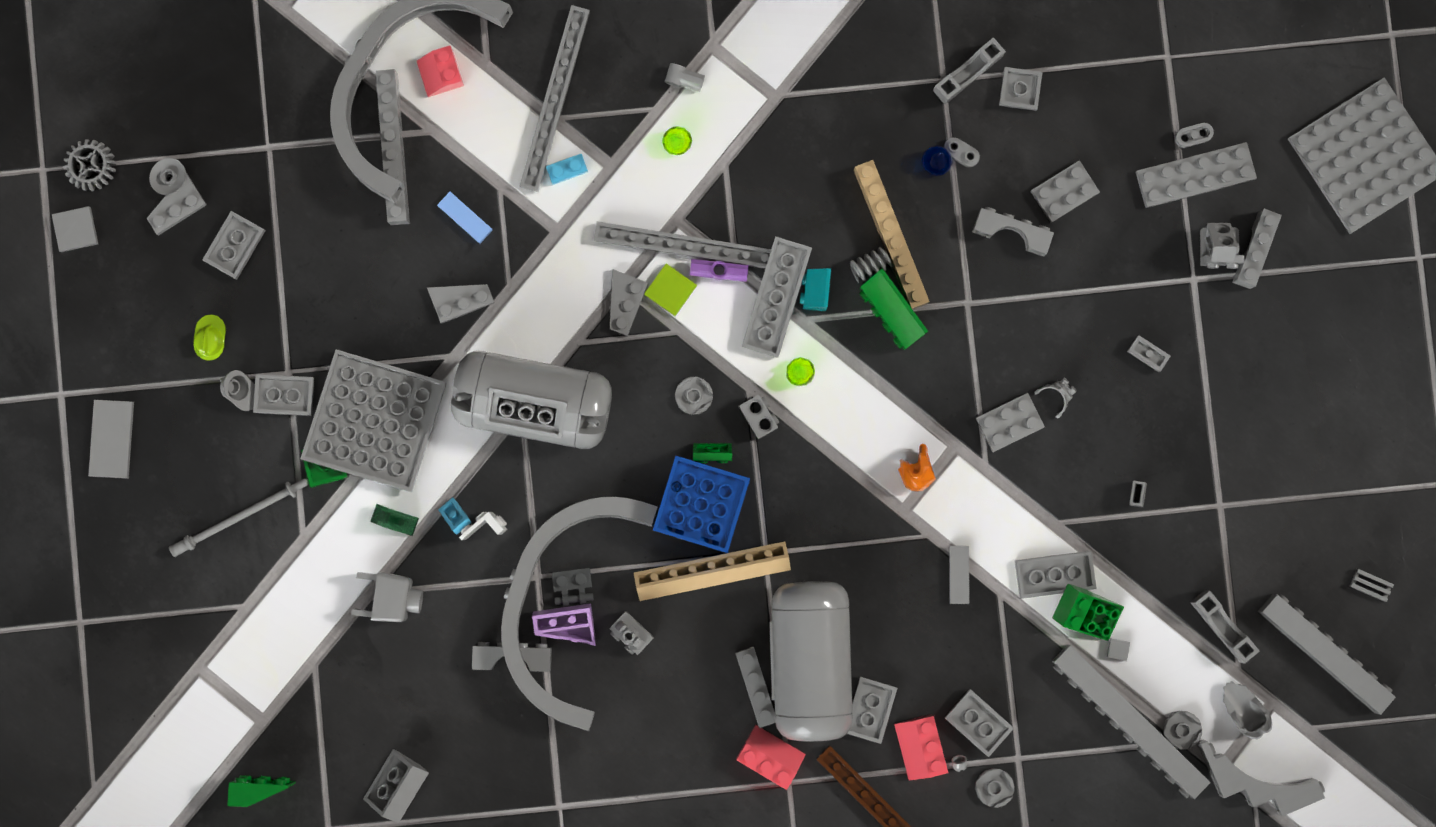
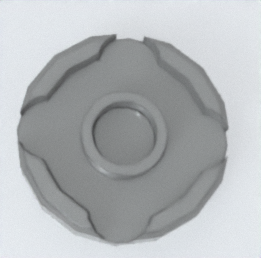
(693, 395)
(1182, 729)
(994, 787)

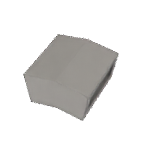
(1142, 495)

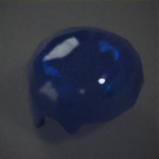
(937, 160)

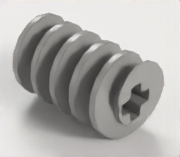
(870, 264)

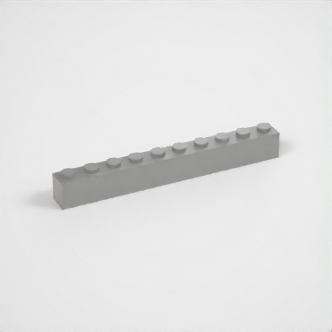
(1130, 721)

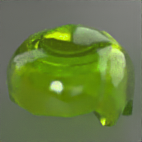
(677, 140)
(800, 371)

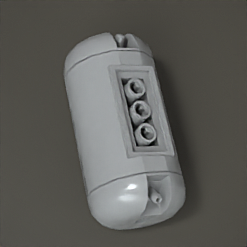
(531, 399)
(811, 661)

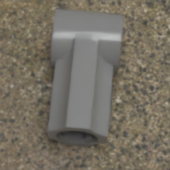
(679, 76)

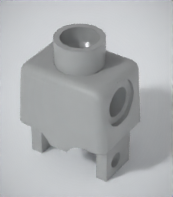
(391, 597)

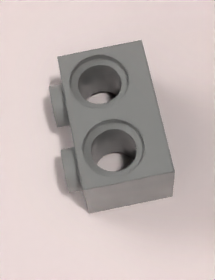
(1221, 242)
(754, 418)

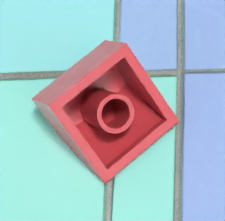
(440, 71)

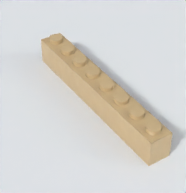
(891, 234)
(712, 571)

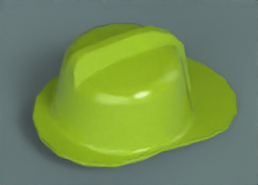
(209, 337)

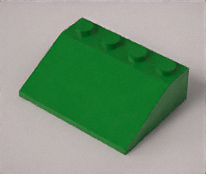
(893, 310)

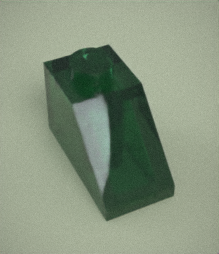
(394, 519)

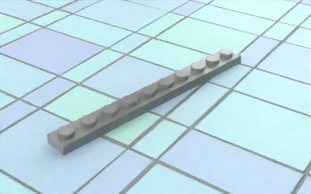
(554, 98)
(681, 245)

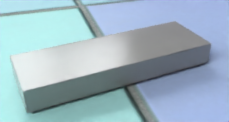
(958, 574)

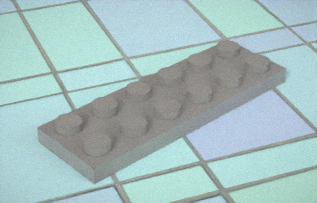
(1196, 175)
(776, 297)

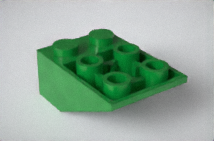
(1087, 612)
(248, 791)

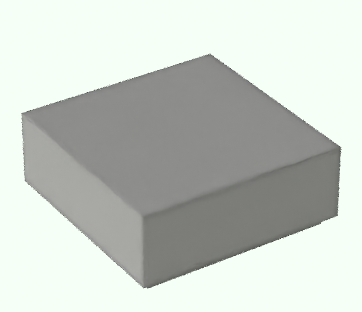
(1118, 649)

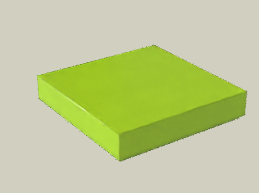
(670, 290)

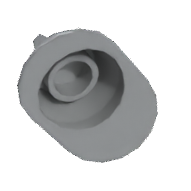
(238, 390)

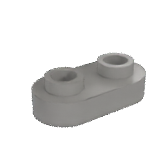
(1193, 135)
(961, 152)

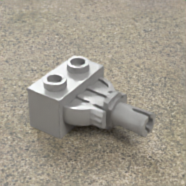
(630, 633)

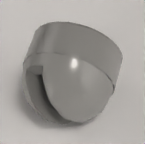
(959, 762)

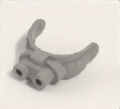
(1065, 390)

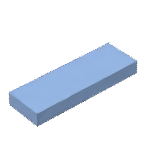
(464, 217)

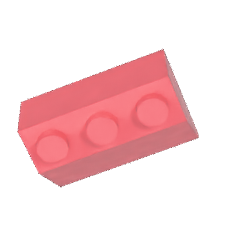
(921, 748)
(771, 757)

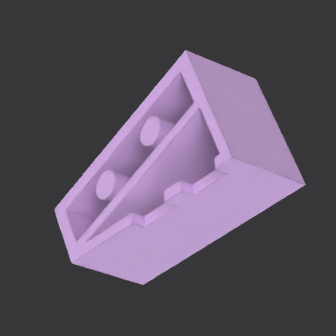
(566, 623)

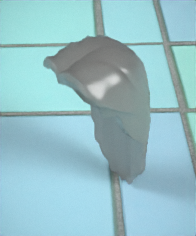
(1246, 711)

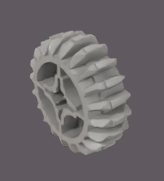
(93, 158)

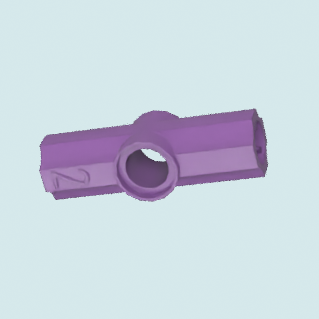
(705, 269)

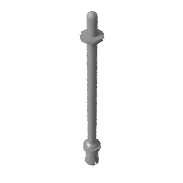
(189, 542)

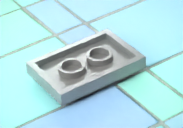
(1065, 191)
(234, 245)
(283, 395)
(1010, 422)
(871, 709)
(979, 722)

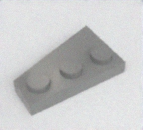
(176, 207)
(625, 301)

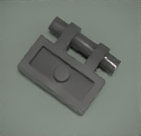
(572, 580)

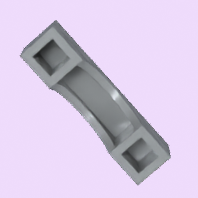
(969, 71)
(1036, 238)
(1255, 256)
(1225, 629)
(537, 658)
(756, 686)

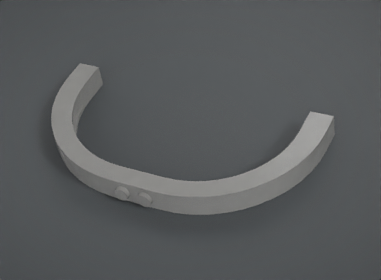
(361, 60)
(521, 577)

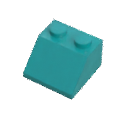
(816, 289)

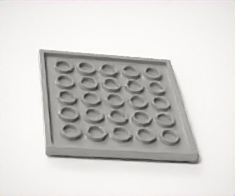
(1366, 155)
(373, 420)

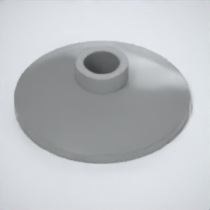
(163, 171)

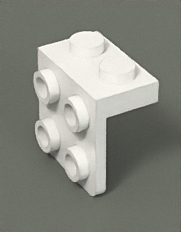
(496, 522)

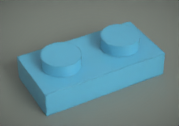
(566, 169)
(454, 515)

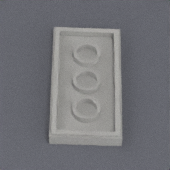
(111, 439)
(1052, 574)

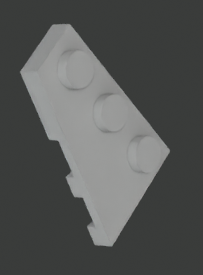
(459, 300)

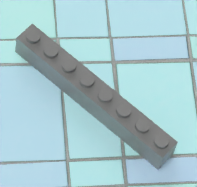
(392, 141)
(1327, 654)

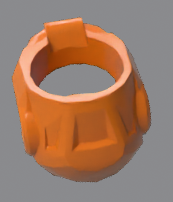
(917, 475)

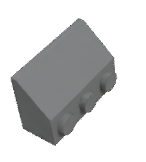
(395, 786)

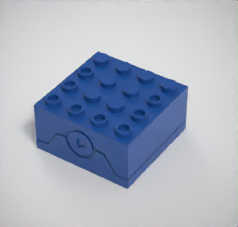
(701, 504)

